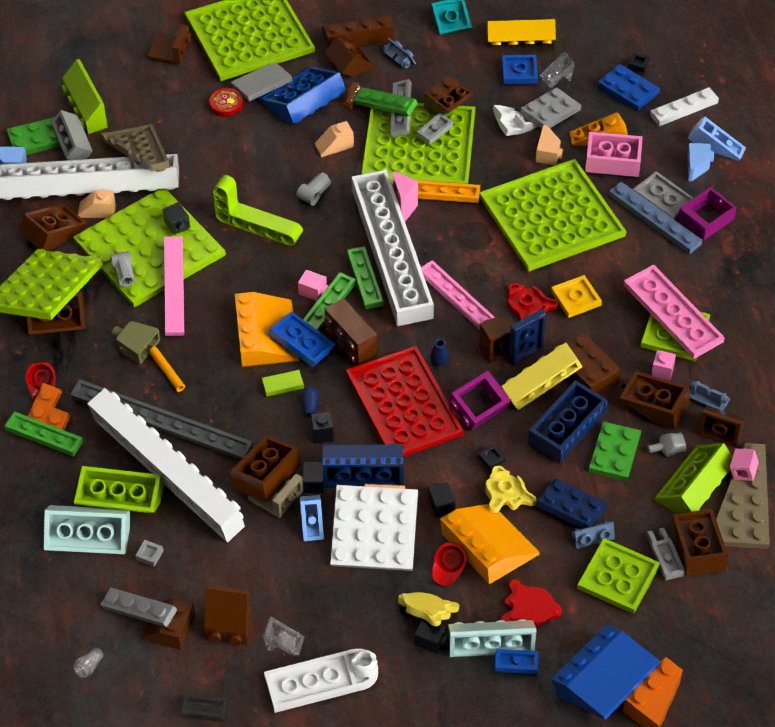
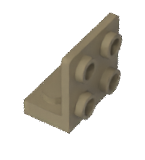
(282, 498)

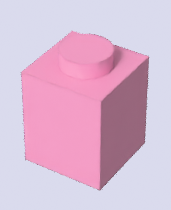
(312, 285)
(663, 365)
(744, 464)

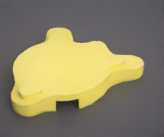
(506, 490)
(428, 607)

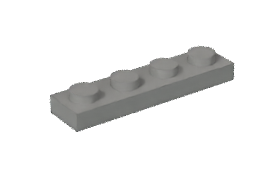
(400, 123)
(138, 607)

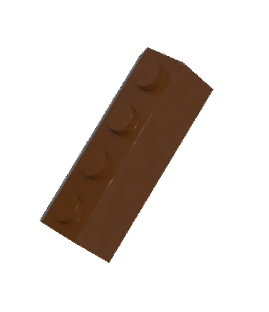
(361, 32)

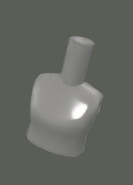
(669, 444)

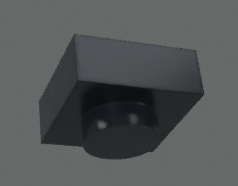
(638, 62)
(491, 457)

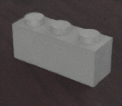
(71, 136)

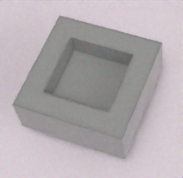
(149, 553)

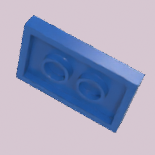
(628, 87)
(302, 339)

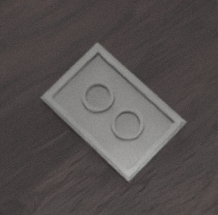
(261, 81)
(663, 194)

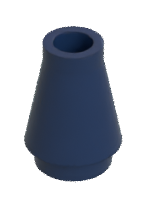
(439, 353)
(309, 401)

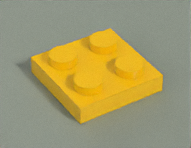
(576, 296)

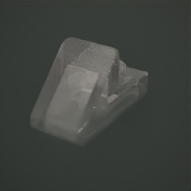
(560, 68)
(279, 635)

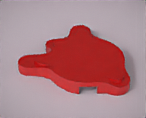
(528, 301)
(530, 604)

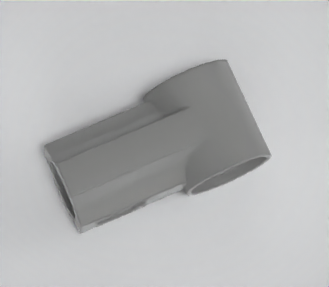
(311, 192)
(123, 266)

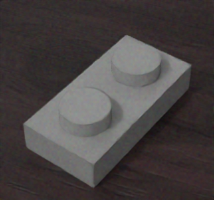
(435, 128)

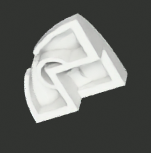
(512, 121)

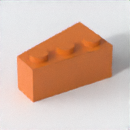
(654, 695)

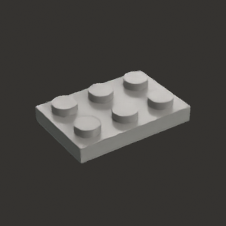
(550, 108)

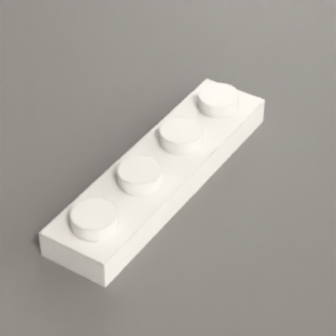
(684, 106)

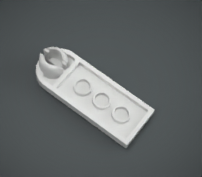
(321, 678)

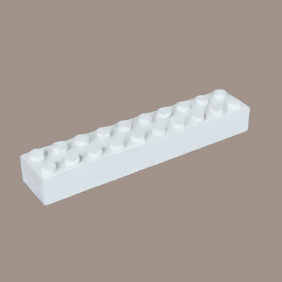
(84, 177)
(392, 248)
(161, 459)

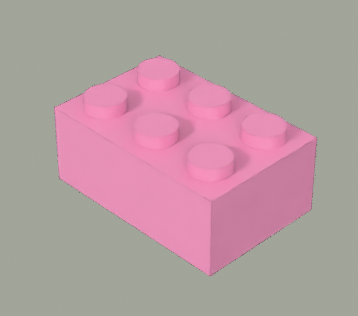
(614, 154)

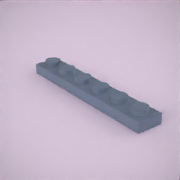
(655, 218)

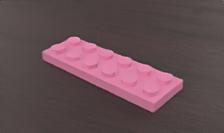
(674, 311)

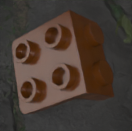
(170, 47)

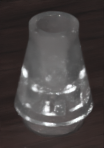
(86, 664)

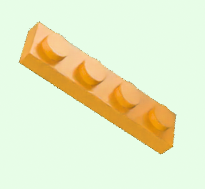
(448, 191)

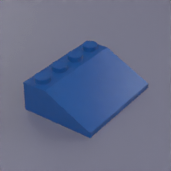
(304, 94)
(604, 672)

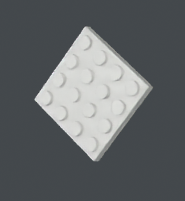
(374, 528)

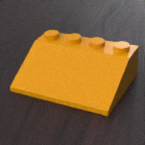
(255, 318)
(489, 541)

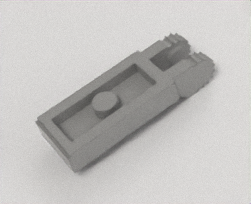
(666, 554)

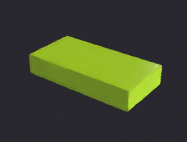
(282, 383)

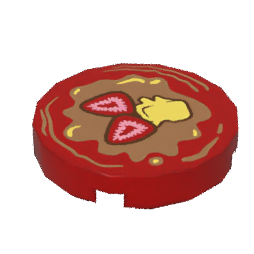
(226, 102)

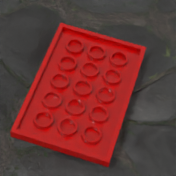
(404, 401)

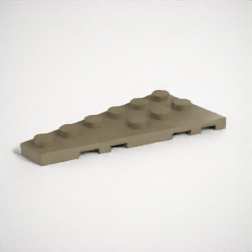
(140, 145)
(744, 511)

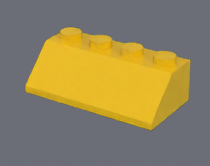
(521, 31)

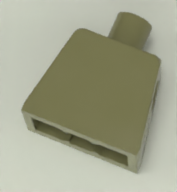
(136, 340)

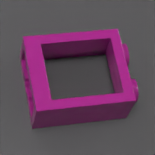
(698, 225)
(492, 389)

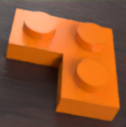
(45, 410)

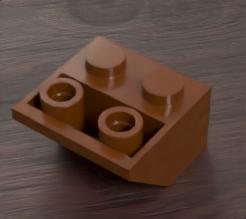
(445, 96)

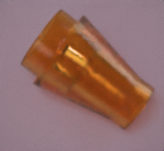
(351, 92)

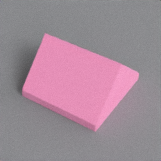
(406, 193)

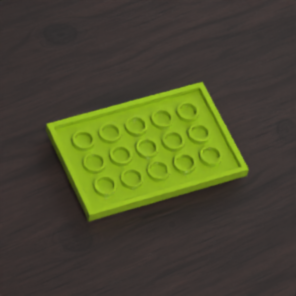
(46, 283)

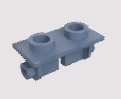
(404, 56)
(708, 397)
(593, 534)

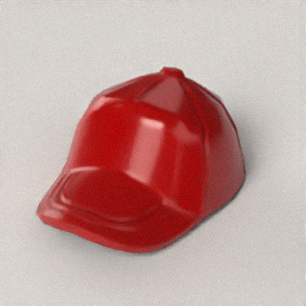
(37, 375)
(448, 563)

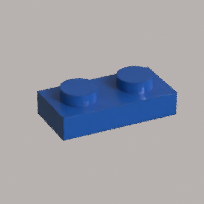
(516, 661)

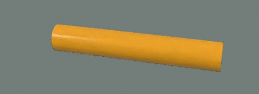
(167, 369)

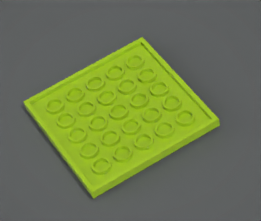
(248, 35)
(441, 161)
(552, 214)
(142, 233)

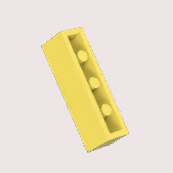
(541, 376)

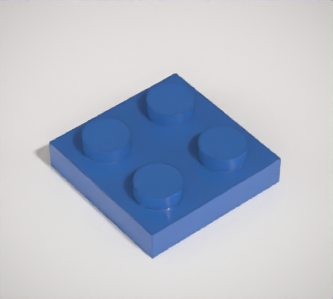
(519, 69)

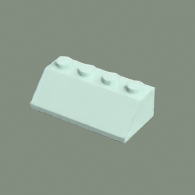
(86, 529)
(485, 638)

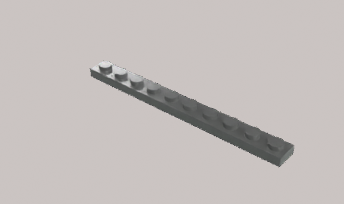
(173, 423)

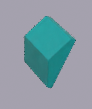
(450, 16)

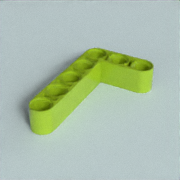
(250, 218)

